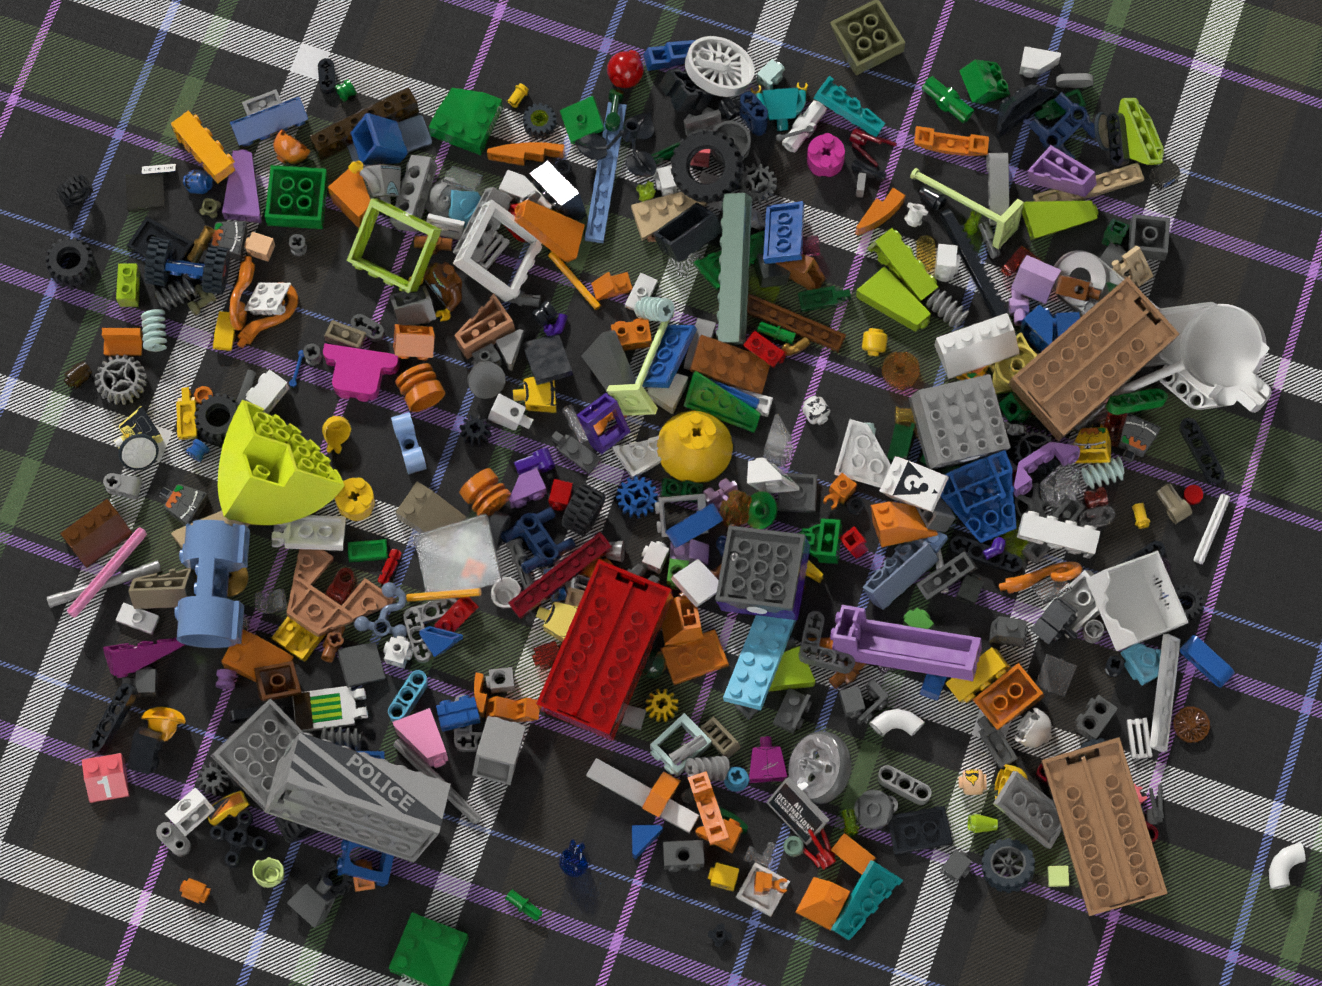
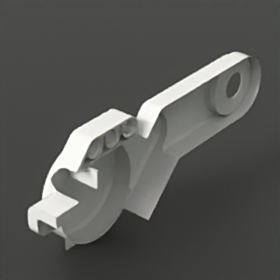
(1215, 342)

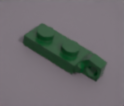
(1052, 110)
(822, 298)

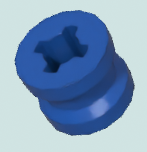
(197, 450)

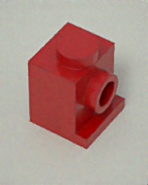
(854, 542)

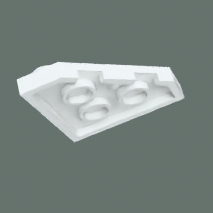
(862, 456)

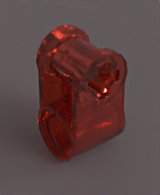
(339, 590)

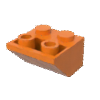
(681, 622)

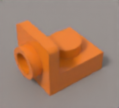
(361, 884)

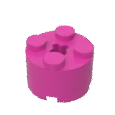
(825, 155)

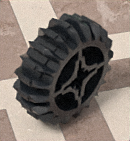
(1025, 441)

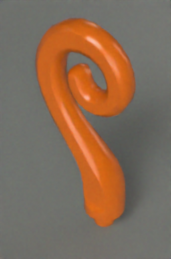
(237, 313)
(250, 331)
(1056, 571)

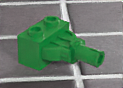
(825, 540)

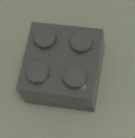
(1150, 235)

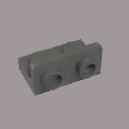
(791, 711)

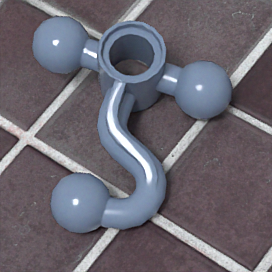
(388, 590)

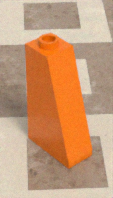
(551, 228)

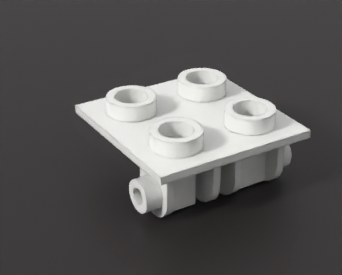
(268, 299)

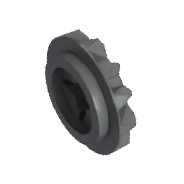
(1014, 428)

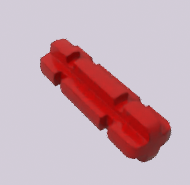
(389, 566)

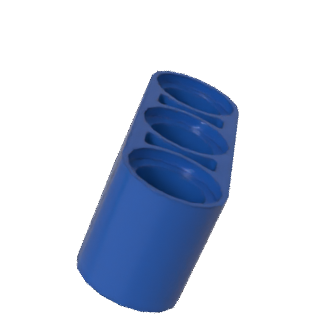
(694, 525)
(1206, 661)

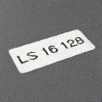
(158, 168)

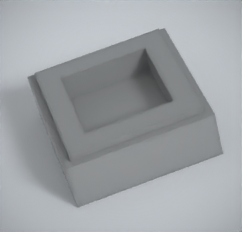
(860, 185)

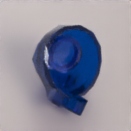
(573, 861)

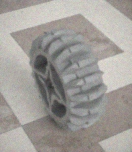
(132, 387)

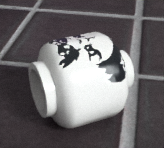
(816, 410)

